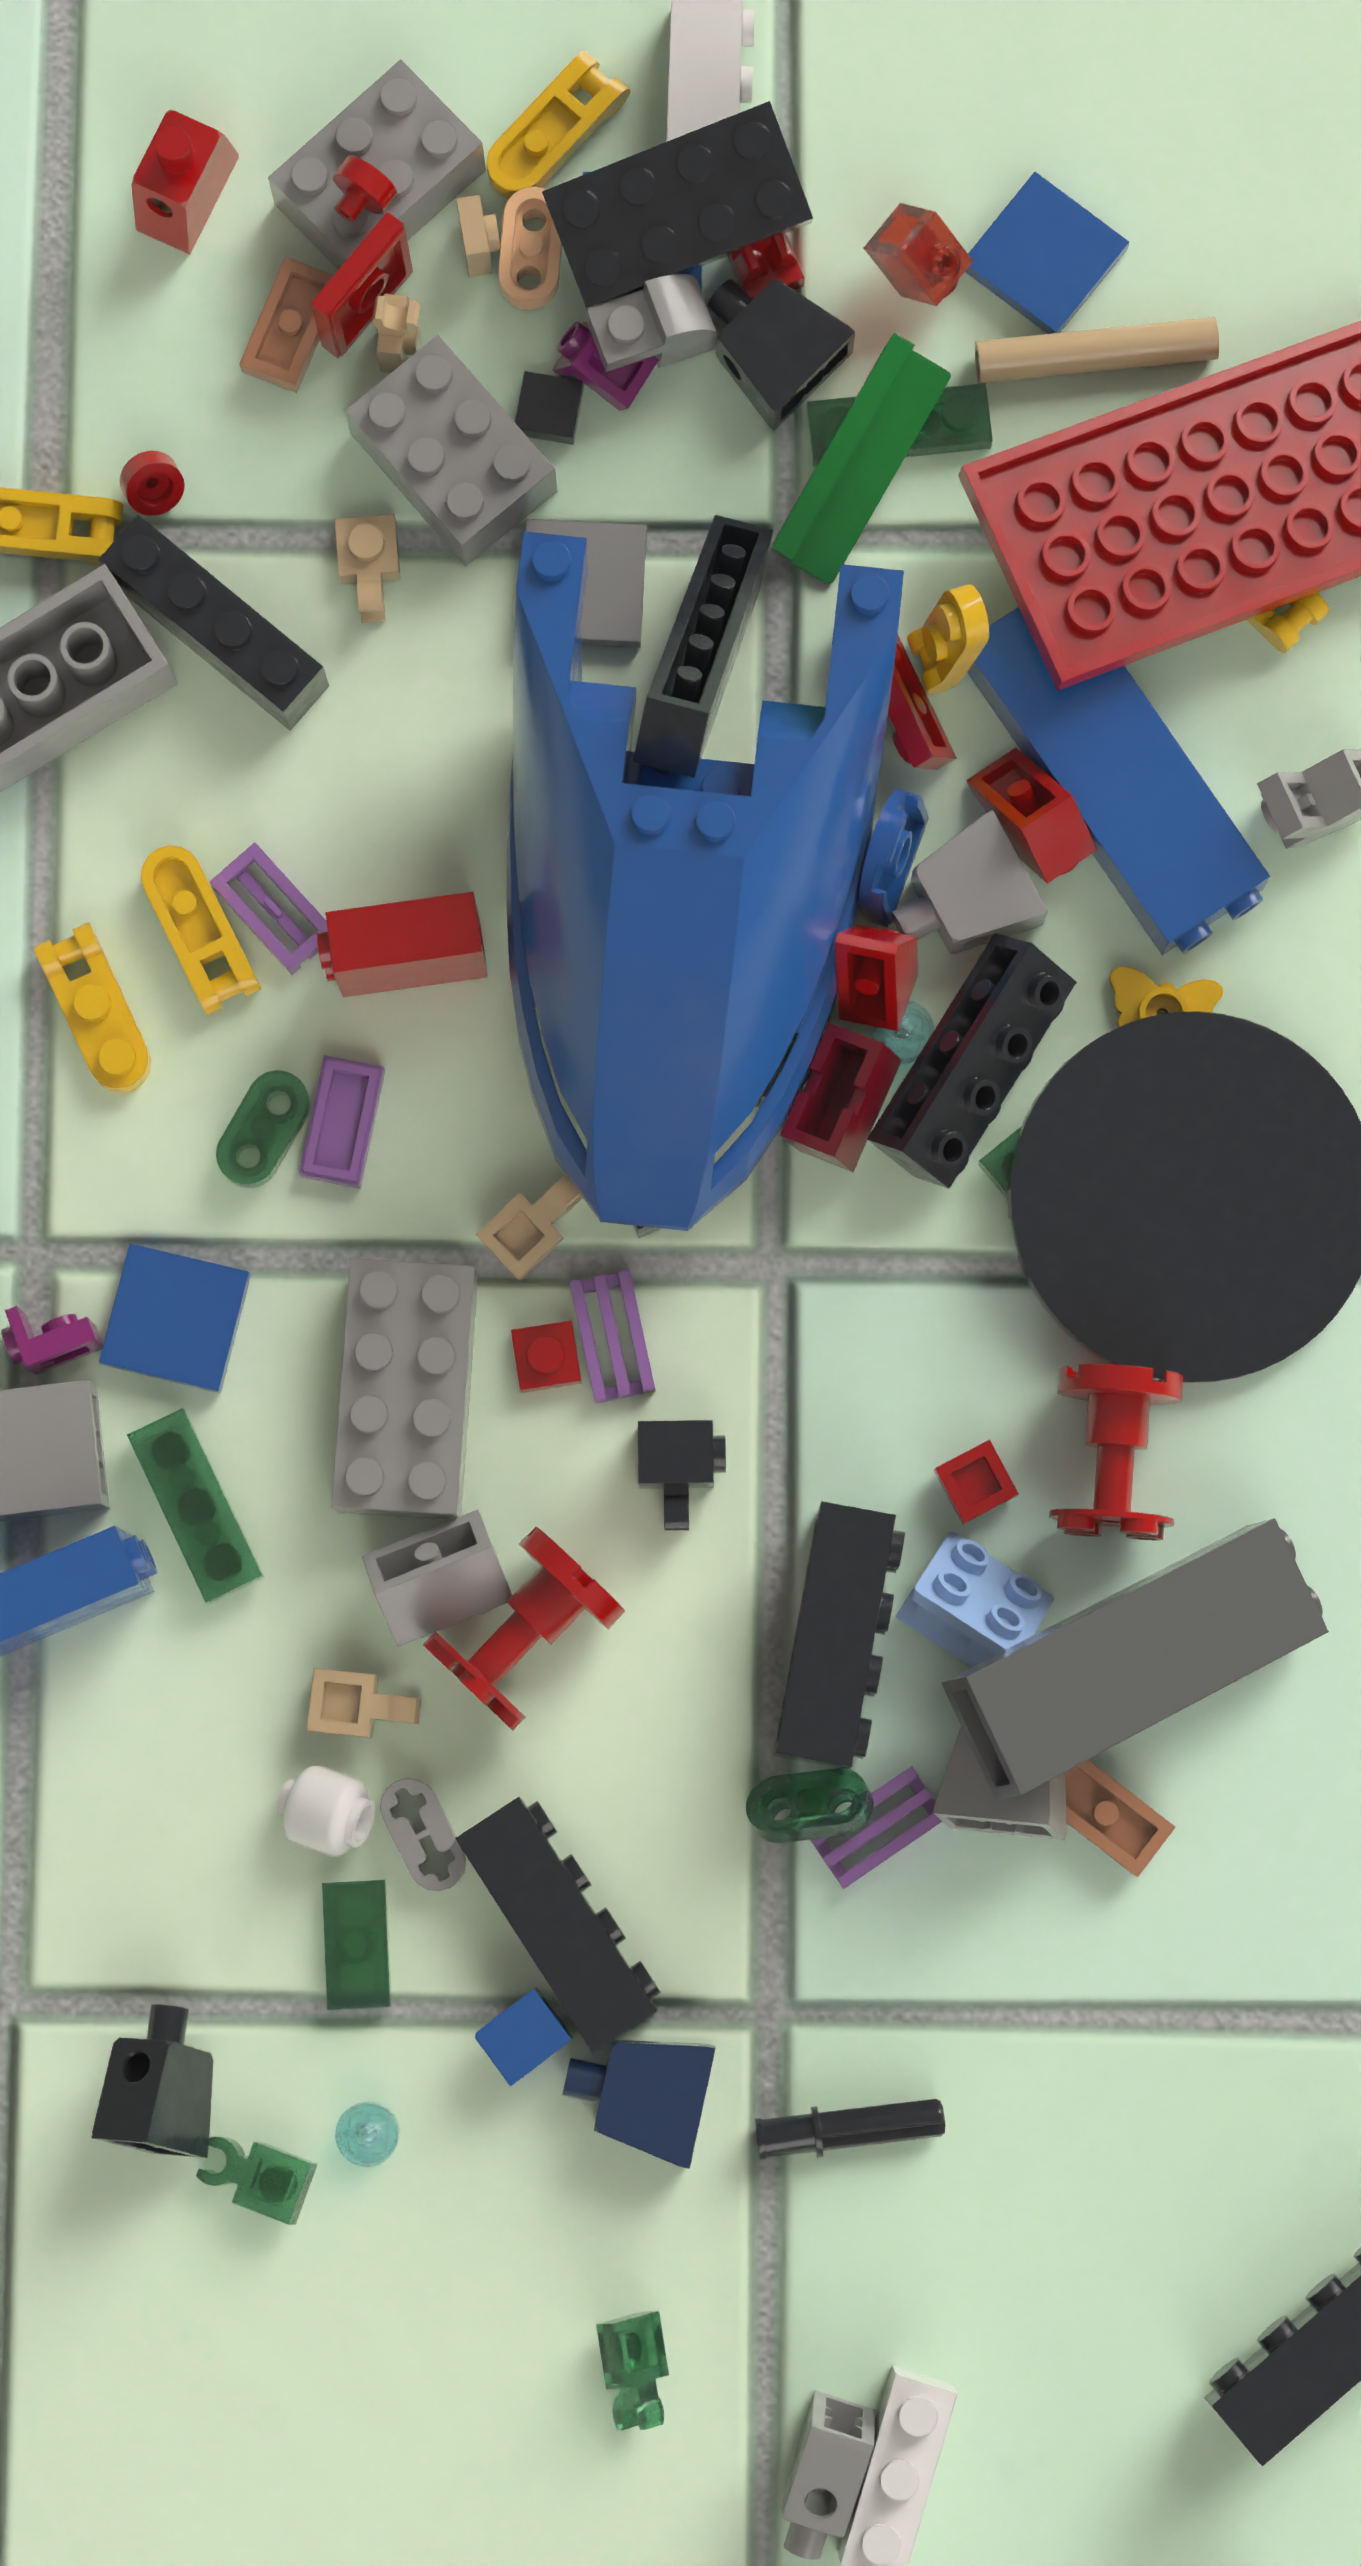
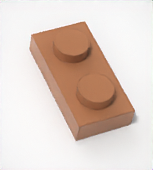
(286, 327)
(1113, 1817)

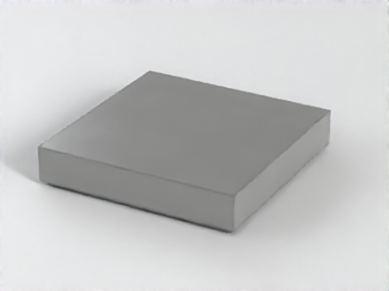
(613, 579)

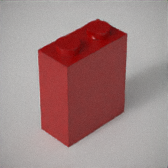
(403, 944)

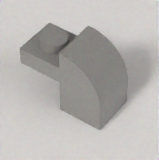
(659, 321)
(1314, 801)

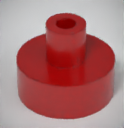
(362, 188)
(152, 483)

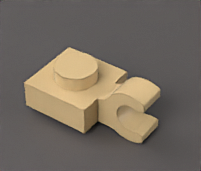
(398, 329)
(368, 557)
(524, 1232)
(349, 1704)

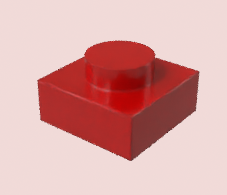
(546, 1356)
(976, 1482)

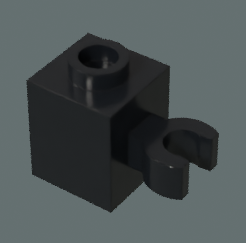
(676, 1459)

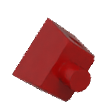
(185, 171)

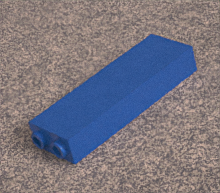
(1136, 789)
(72, 1586)

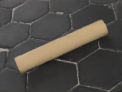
(1097, 350)

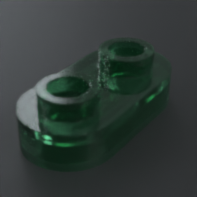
(260, 1129)
(812, 1802)

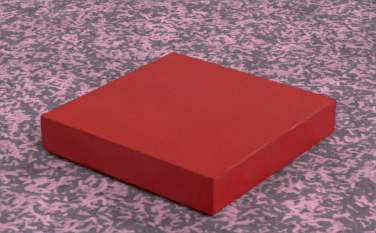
(373, 269)

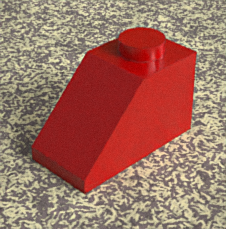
(1034, 813)
(875, 975)

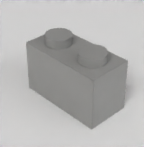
(437, 1578)

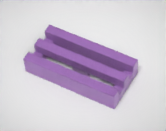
(237, 870)
(601, 1285)
(922, 1797)

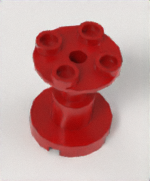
(1116, 1426)
(541, 1608)

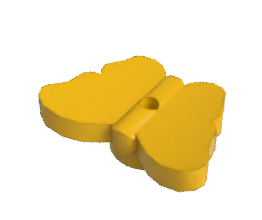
(1140, 998)

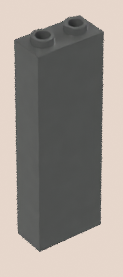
(1135, 1658)

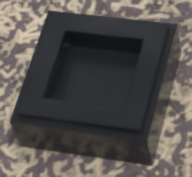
(549, 407)

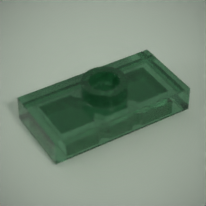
(356, 1944)

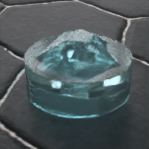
(912, 1035)
(367, 2133)

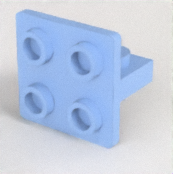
(973, 1602)

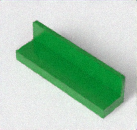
(861, 460)

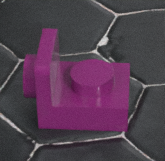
(582, 360)
(61, 1341)

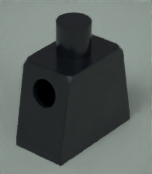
(777, 346)
(157, 2090)

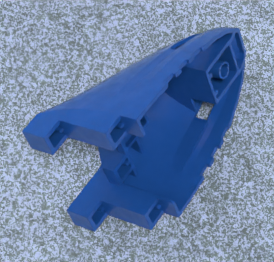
(679, 916)

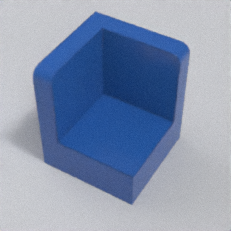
(523, 2036)

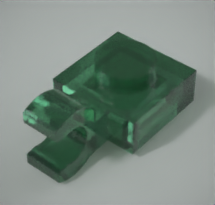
(632, 2361)

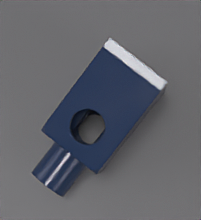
(647, 2095)

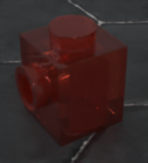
(918, 254)

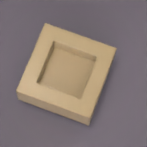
(478, 235)

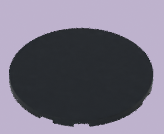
(1190, 1196)

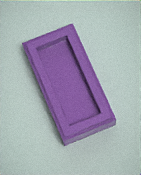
(342, 1122)

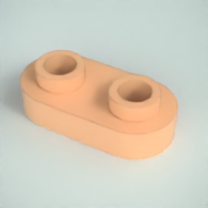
(529, 251)

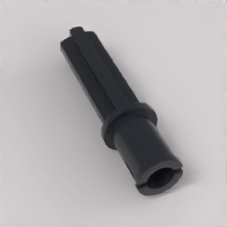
(849, 2128)

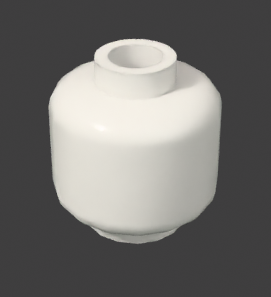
(326, 1811)

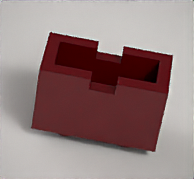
(841, 1097)

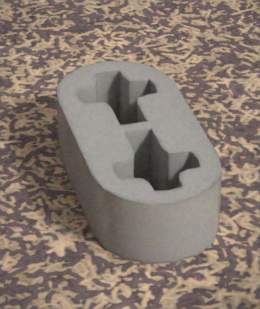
(409, 1841)

